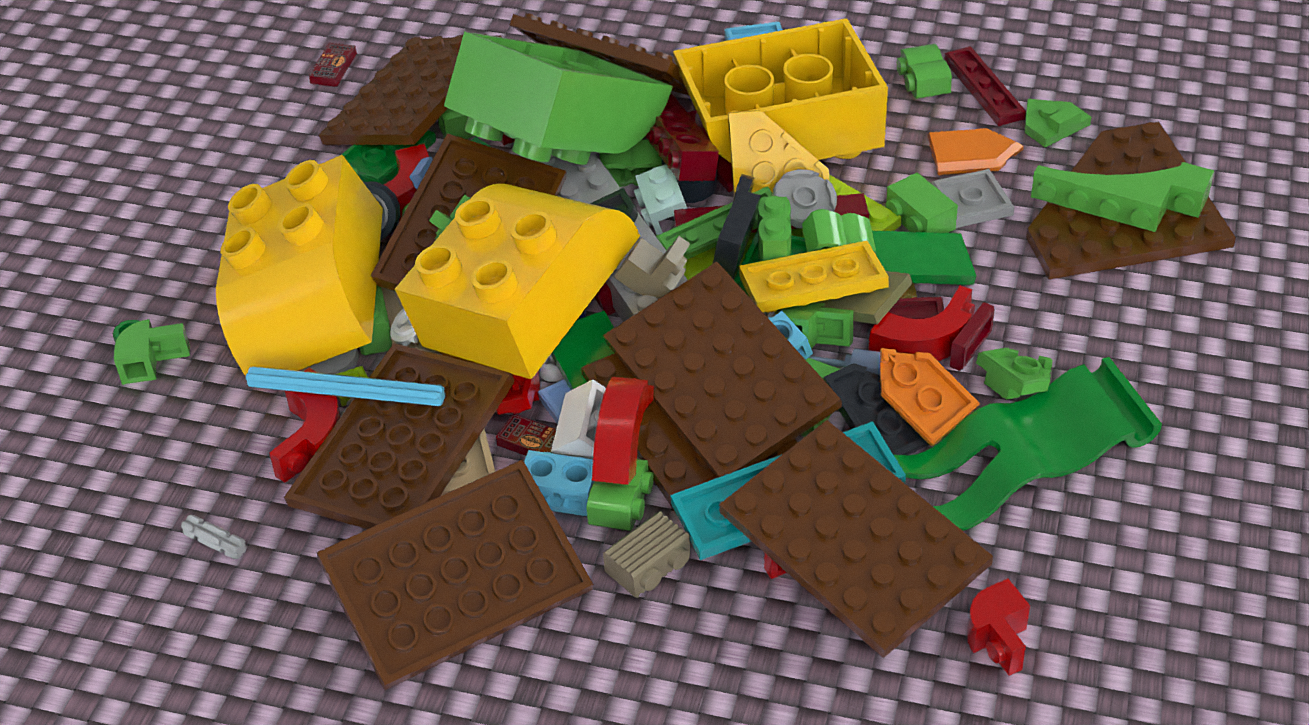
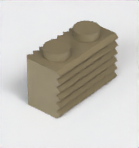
(647, 554)

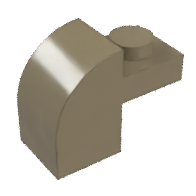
(651, 271)

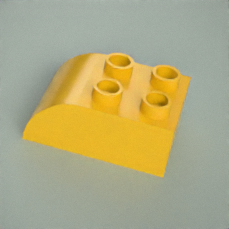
(803, 78)
(299, 267)
(512, 275)

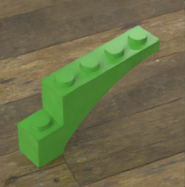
(1128, 198)

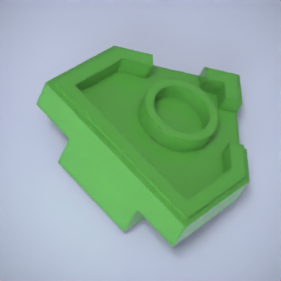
(1053, 120)
(1014, 374)

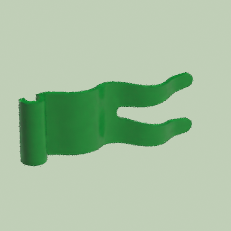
(1037, 438)

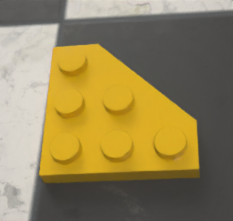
(766, 151)

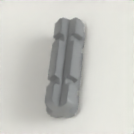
(213, 536)

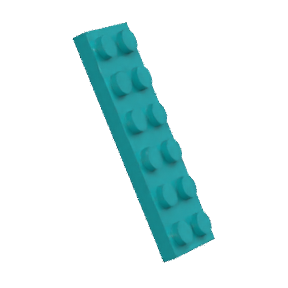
(699, 505)

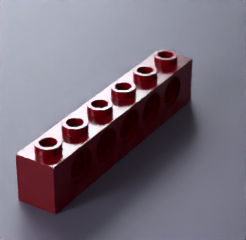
(683, 144)

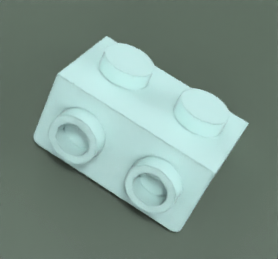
(660, 195)

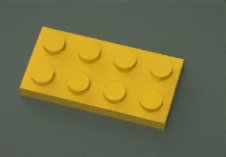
(813, 276)

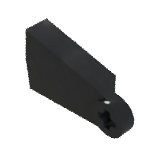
(737, 227)

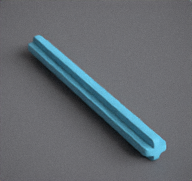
(346, 386)

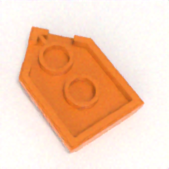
(971, 150)
(924, 393)

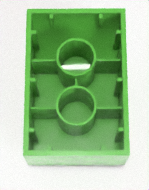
(551, 98)

